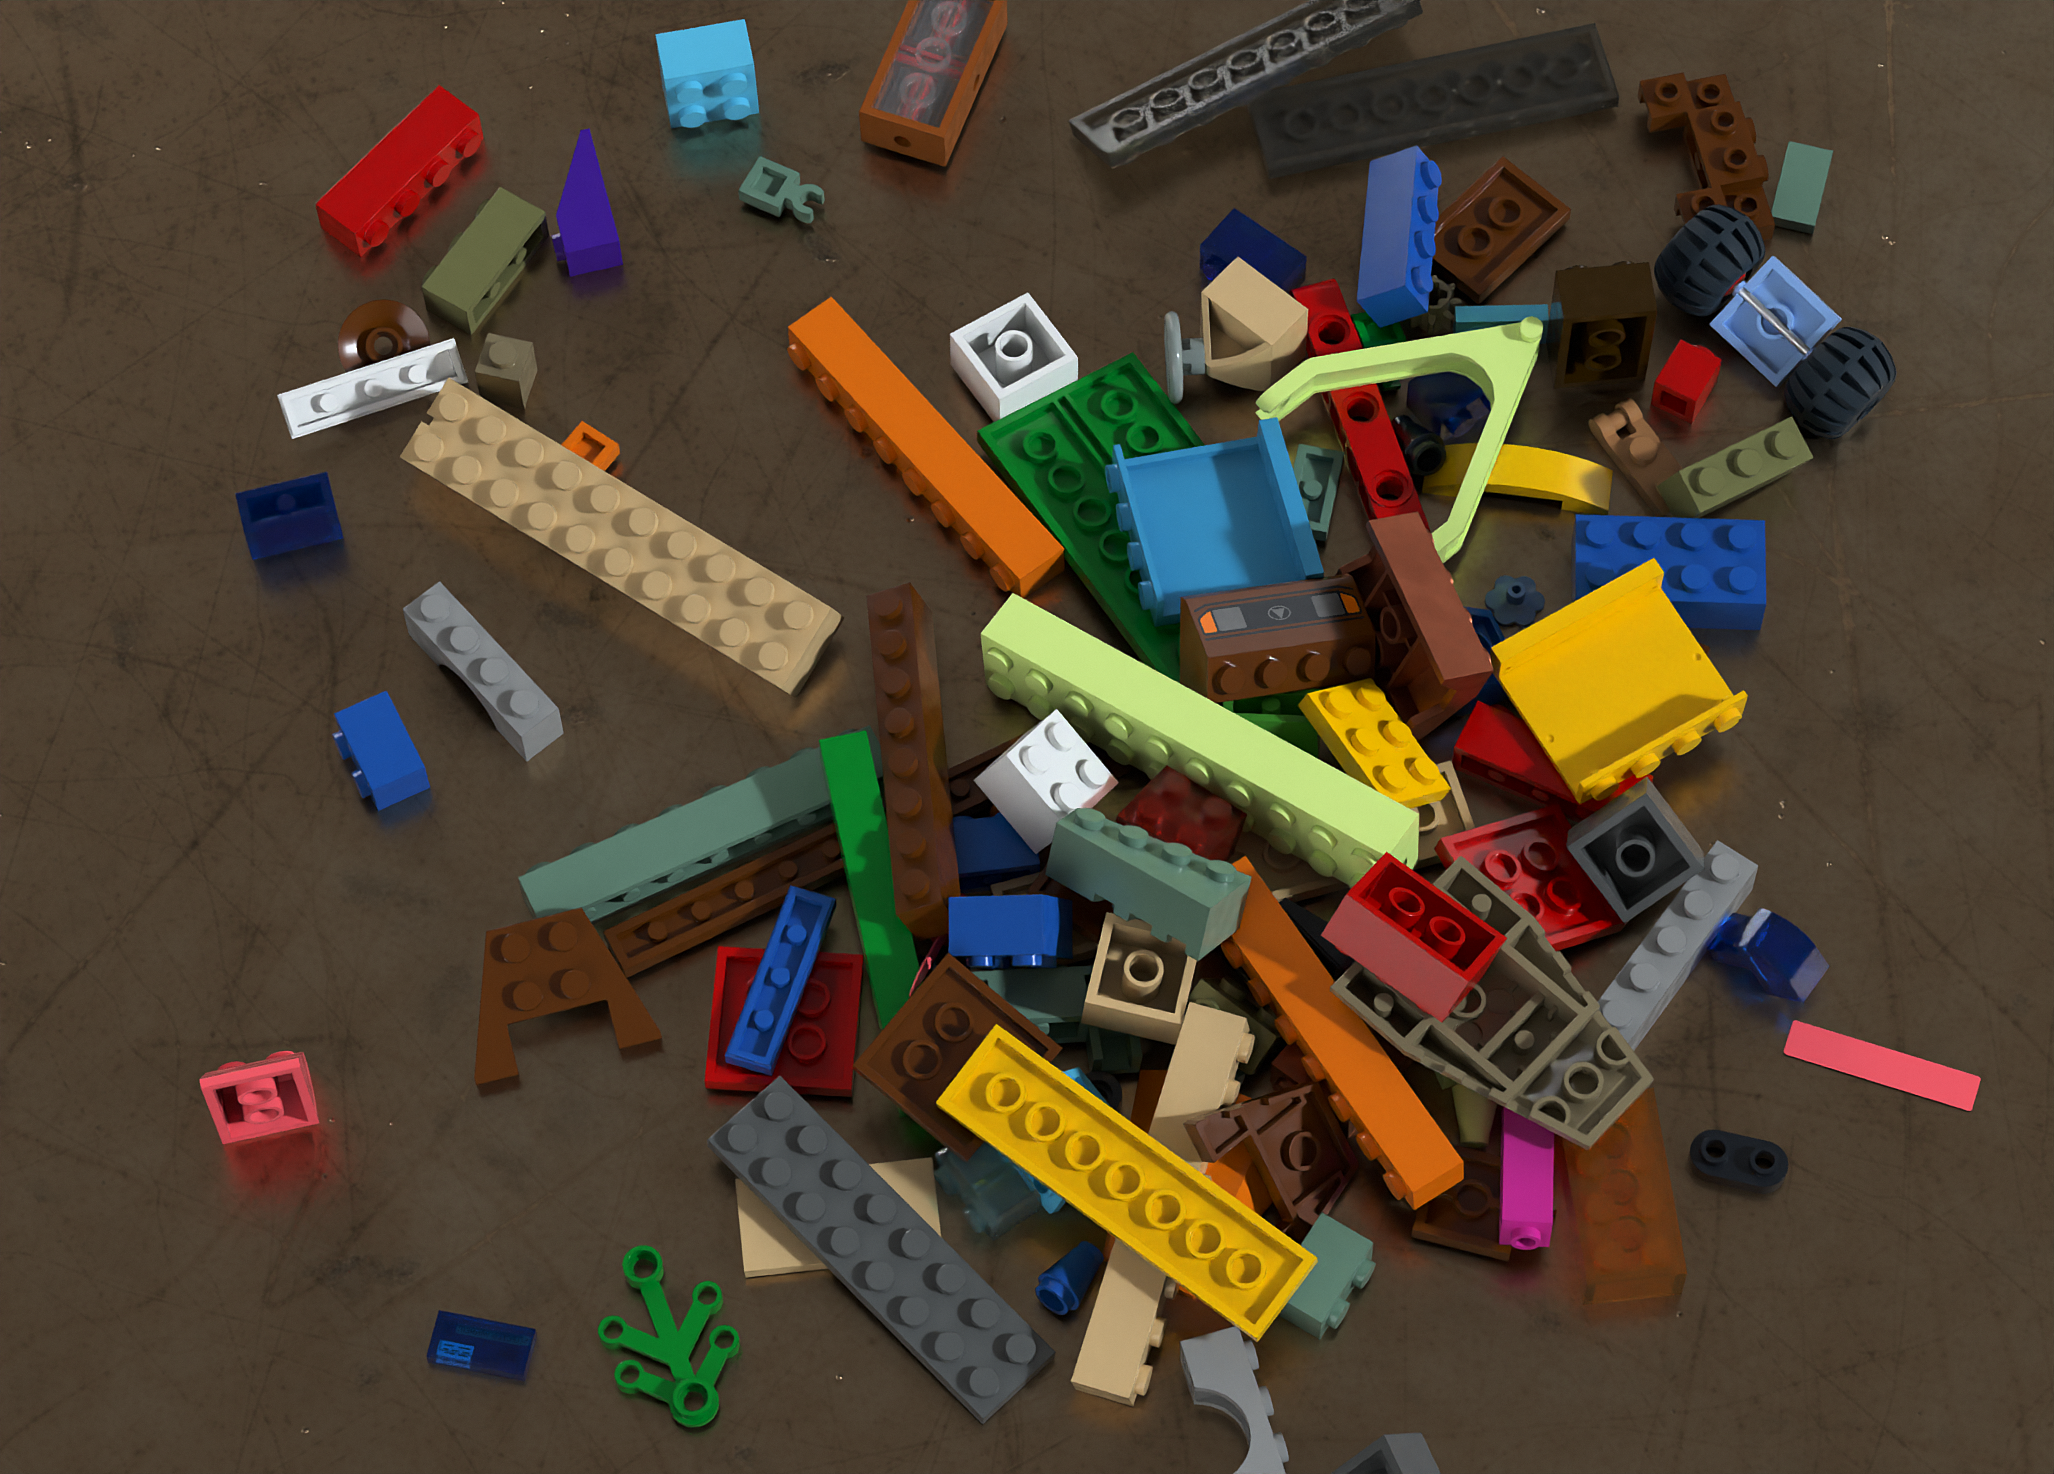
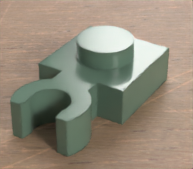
(776, 187)

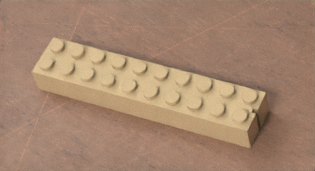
(623, 538)

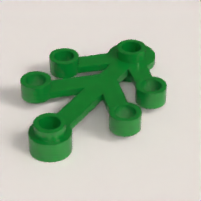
(671, 1346)

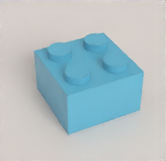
(707, 74)

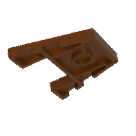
(546, 970)
(1292, 1146)

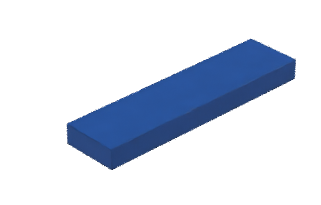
(780, 980)

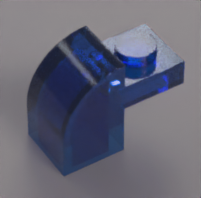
(1775, 952)

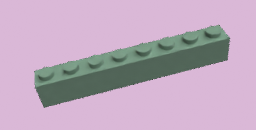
(688, 839)

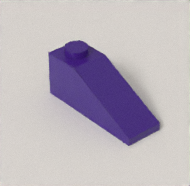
(584, 216)

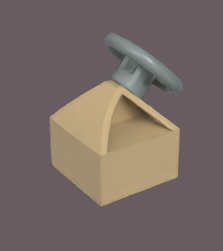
(1247, 333)

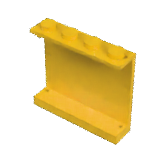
(1614, 684)

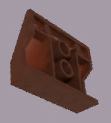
(1424, 636)

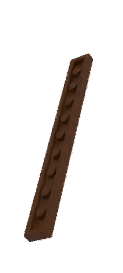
(761, 884)

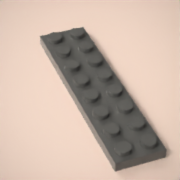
(881, 1249)

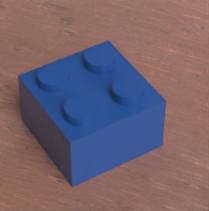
(1009, 928)

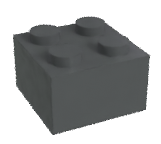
(1635, 849)

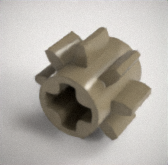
(1440, 314)

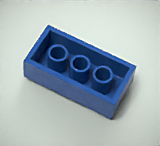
(1708, 564)

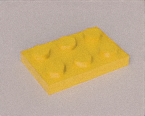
(1374, 743)

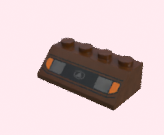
(1275, 639)

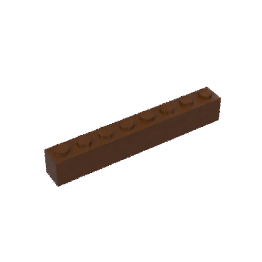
(913, 760)

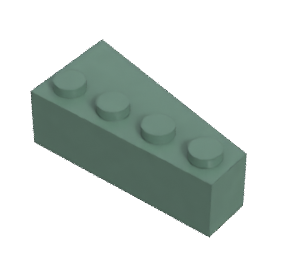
(1149, 880)

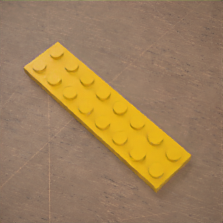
(1127, 1182)

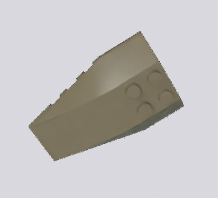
(1522, 1031)

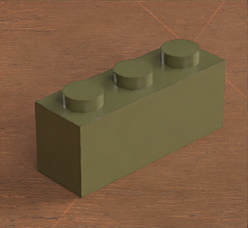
(484, 260)
(1736, 471)

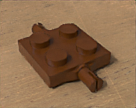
(1468, 1211)

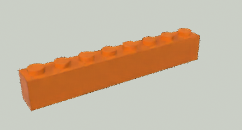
(925, 449)
(1340, 1050)

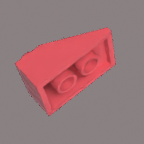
(260, 1096)

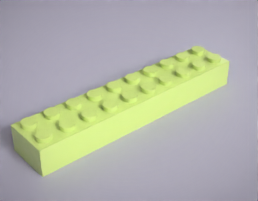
(1157, 722)

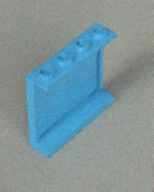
(1212, 519)

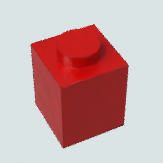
(1686, 381)

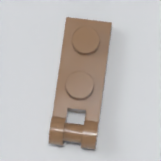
(1639, 456)

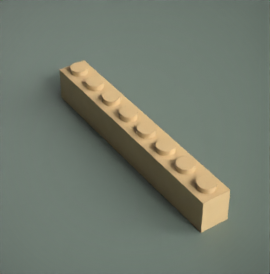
(1133, 1290)

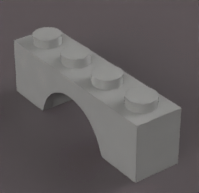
(508, 694)
(1222, 1377)

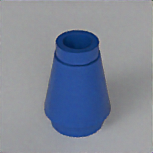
(1068, 1279)

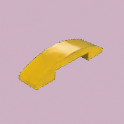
(1530, 473)

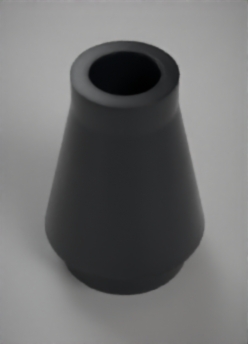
(1420, 447)

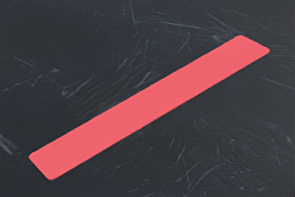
(1882, 1065)

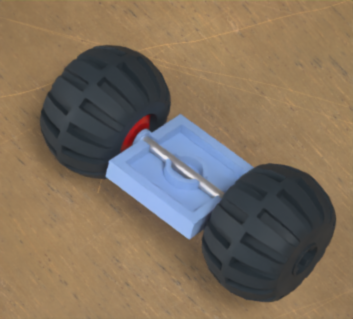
(1775, 321)

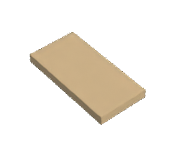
(774, 1249)

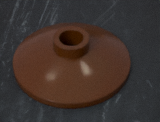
(377, 320)

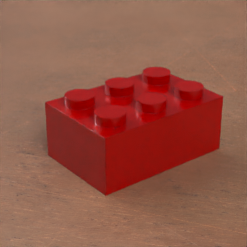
(1413, 937)

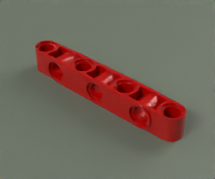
(1370, 445)

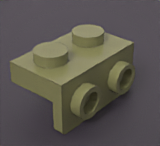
(1230, 997)

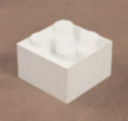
(1012, 357)
(1045, 779)

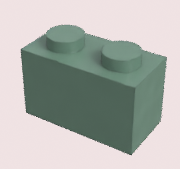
(1342, 1264)

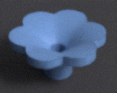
(1514, 601)

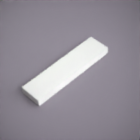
(371, 388)

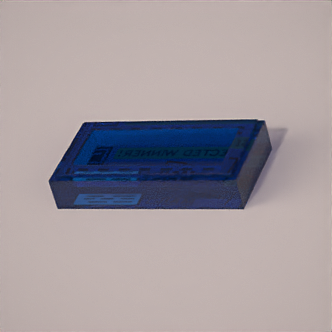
(481, 1345)

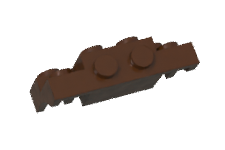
(1717, 142)

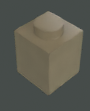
(506, 370)

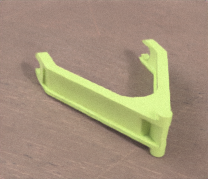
(1491, 357)

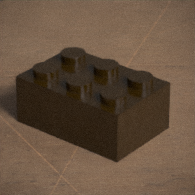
(1601, 324)

